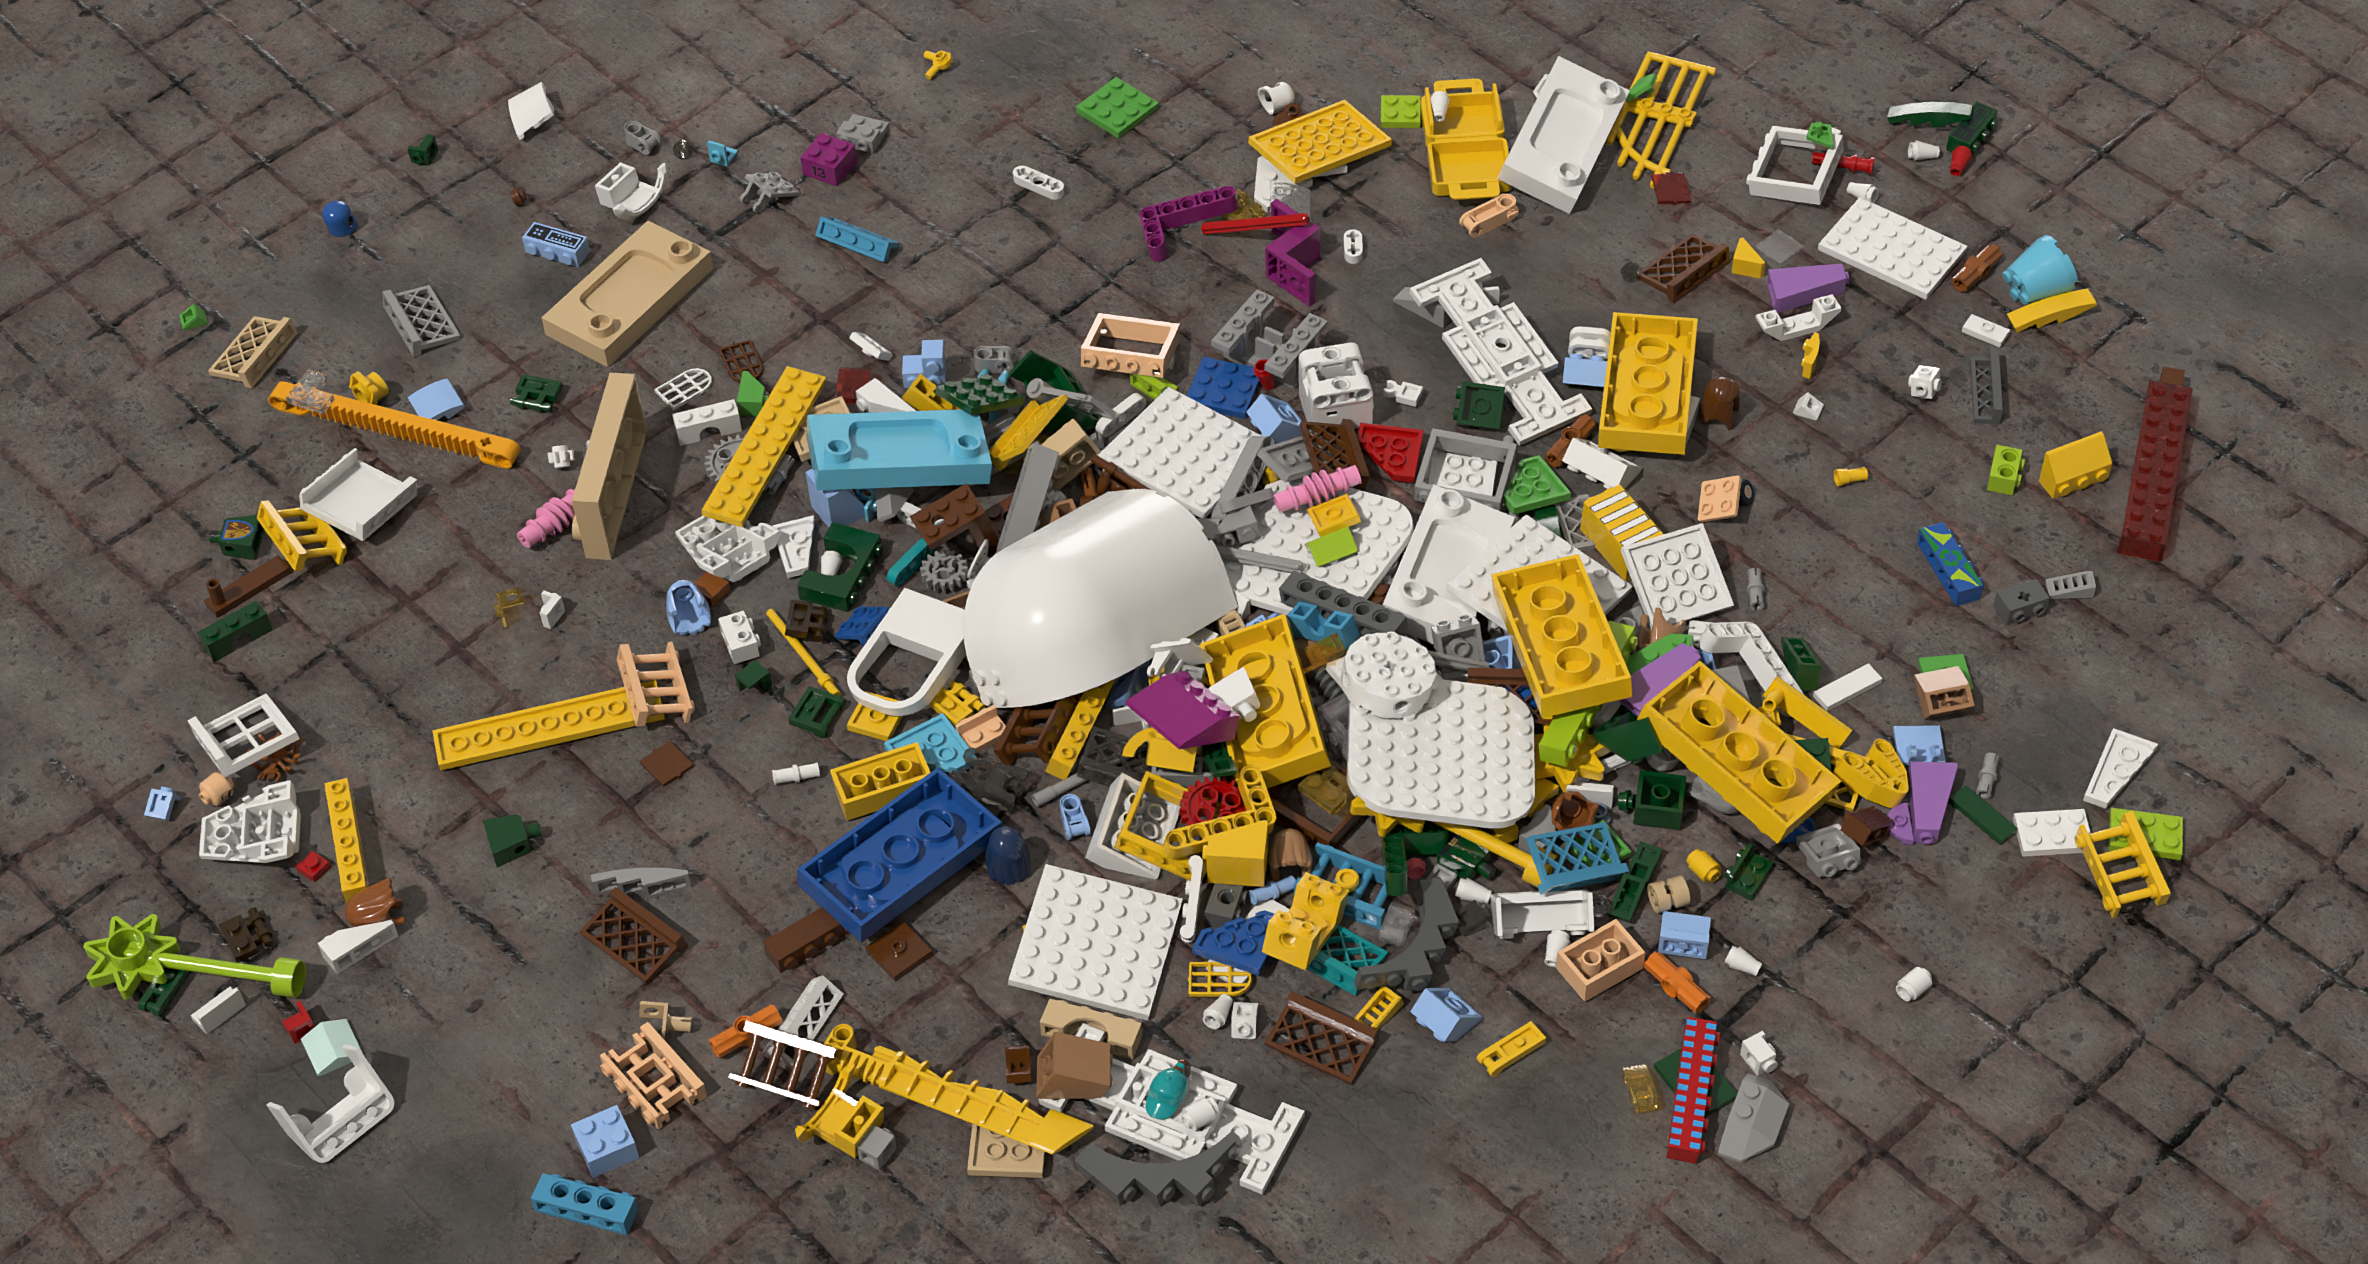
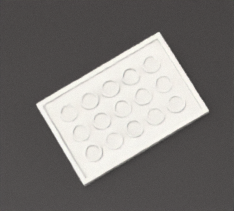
(1892, 248)

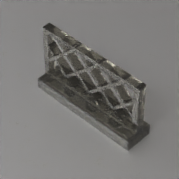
(1101, 770)

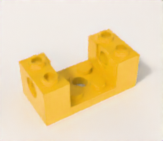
(1308, 924)

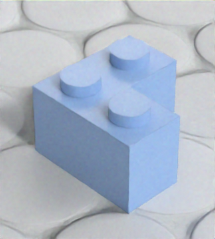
(929, 364)

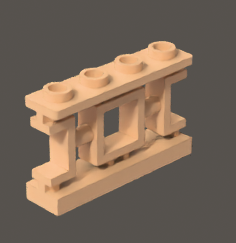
(666, 1062)

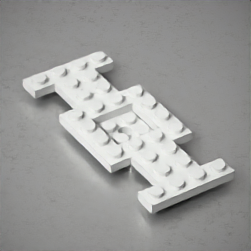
(1515, 367)
(1261, 1139)

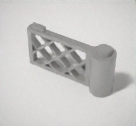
(1043, 392)

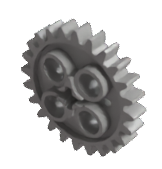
(721, 457)

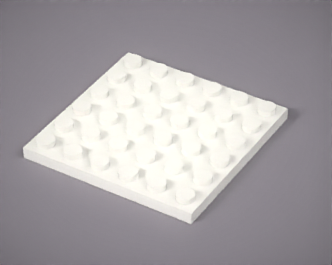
(1180, 450)
(1522, 546)
(1095, 942)

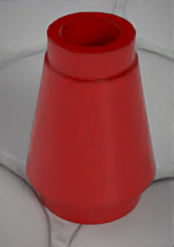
(1960, 158)
(1265, 378)

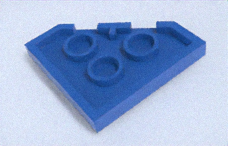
(1236, 943)

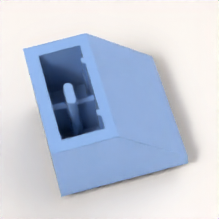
(1585, 371)

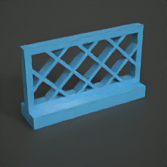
(1577, 877)

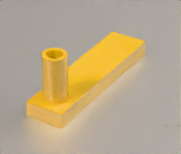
(1805, 712)

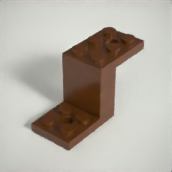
(961, 513)

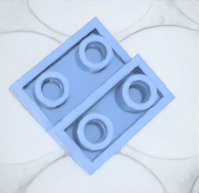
(436, 400)

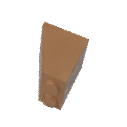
(1073, 1068)

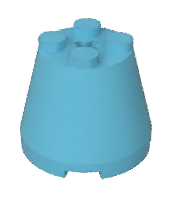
(2040, 272)

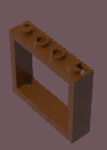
(1312, 833)

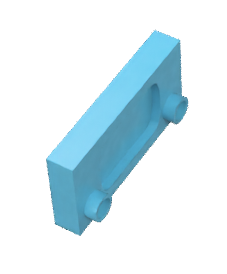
(897, 449)

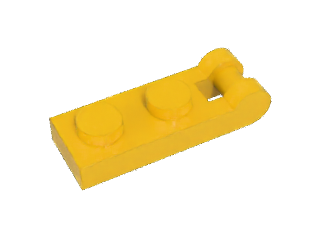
(1511, 1048)

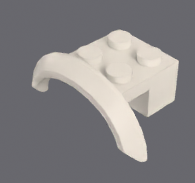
(627, 194)

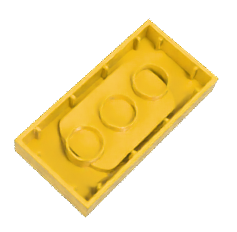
(1648, 383)
(1286, 732)

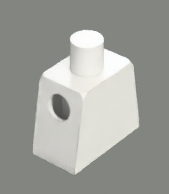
(1238, 693)

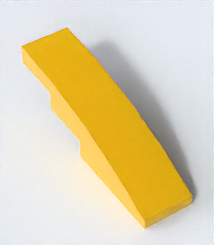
(2057, 307)

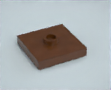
(899, 951)

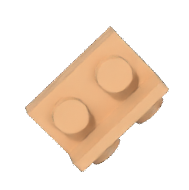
(981, 729)

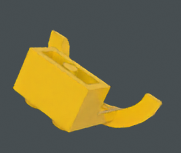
(1162, 752)
(841, 1118)

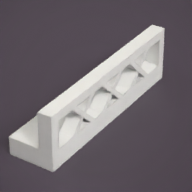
(801, 1011)

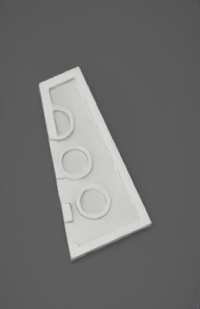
(2117, 766)

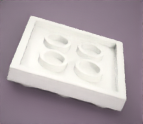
(1462, 472)

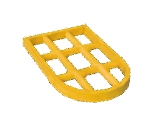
(1209, 984)

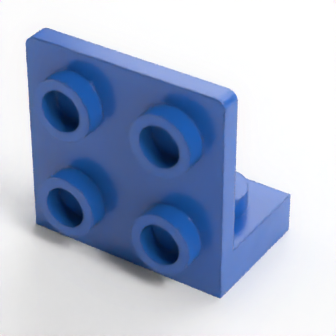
(862, 623)

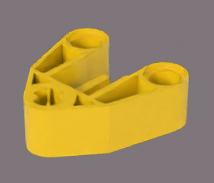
(1881, 781)

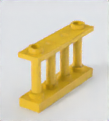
(290, 545)
(2136, 848)

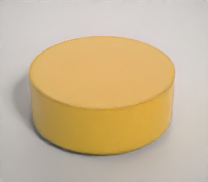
(1347, 879)

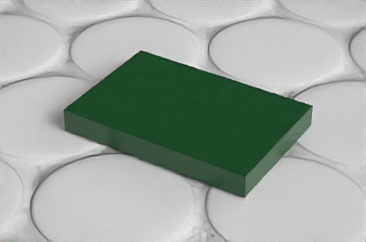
(1721, 1092)

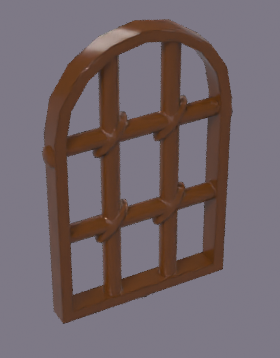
(745, 356)

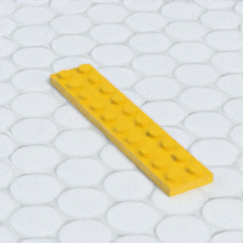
(763, 446)
(537, 727)

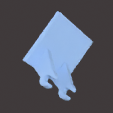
(1919, 744)

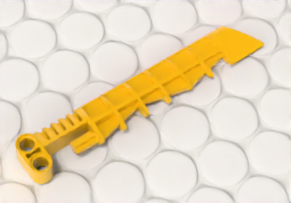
(971, 1103)

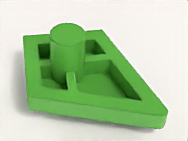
(1642, 85)
(1820, 134)

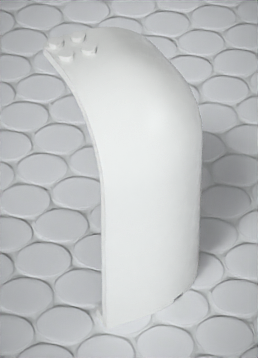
(1090, 598)

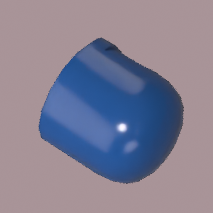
(336, 218)

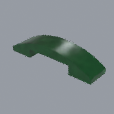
(1218, 759)

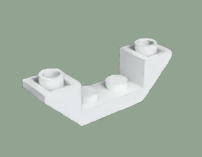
(1822, 312)

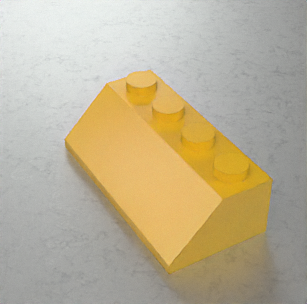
(877, 780)

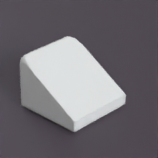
(1808, 407)
(1243, 604)

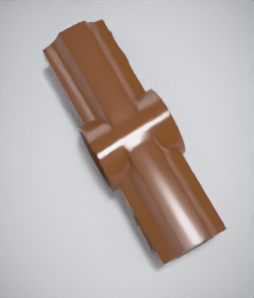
(1977, 268)
(1579, 429)

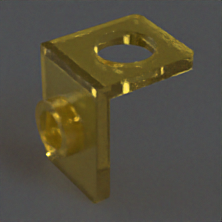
(503, 603)

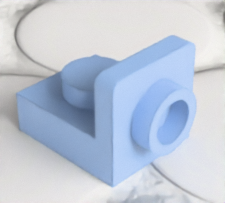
(161, 803)

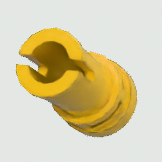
(1845, 476)

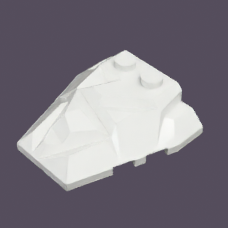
(727, 548)
(256, 830)

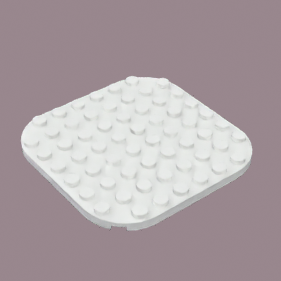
(1379, 537)
(1451, 762)

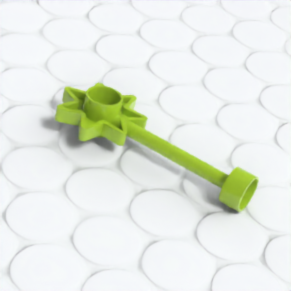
(141, 953)

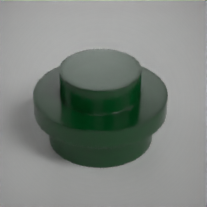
(1626, 801)

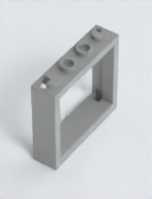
(1470, 446)

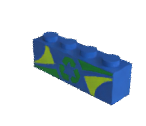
(1950, 564)

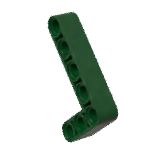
(1403, 842)

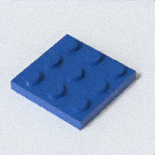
(1224, 387)

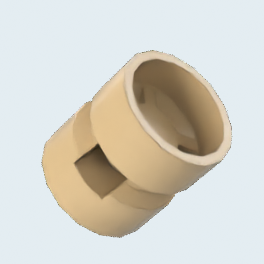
(1668, 894)

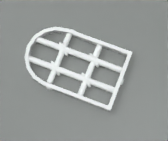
(682, 394)

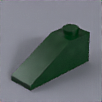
(1801, 663)

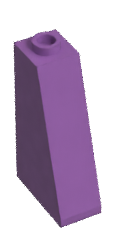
(1800, 285)
(1658, 675)
(1928, 797)

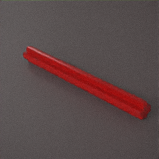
(1255, 223)

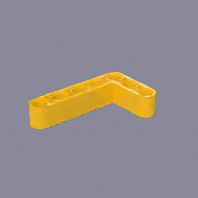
(1253, 814)

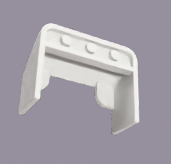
(1546, 912)
(347, 1120)

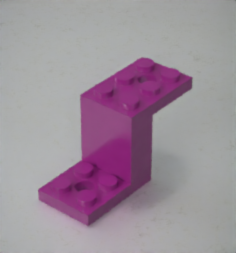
(1292, 254)

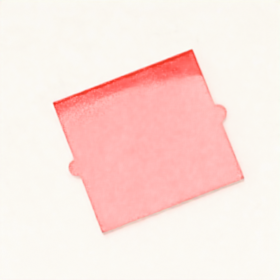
(1670, 188)

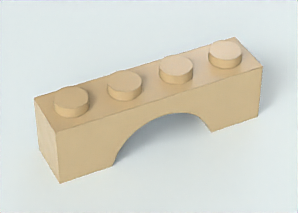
(1120, 1033)

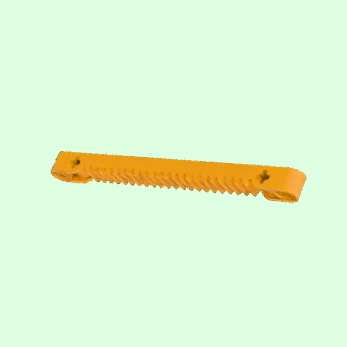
(489, 447)

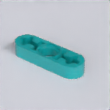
(908, 563)

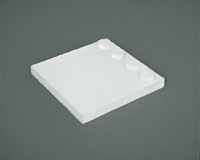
(1677, 575)

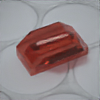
(849, 381)

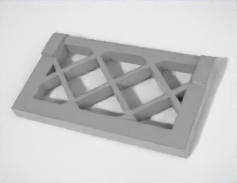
(1573, 503)

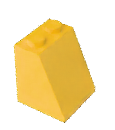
(1237, 855)

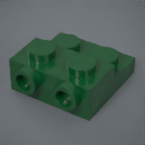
(1479, 405)

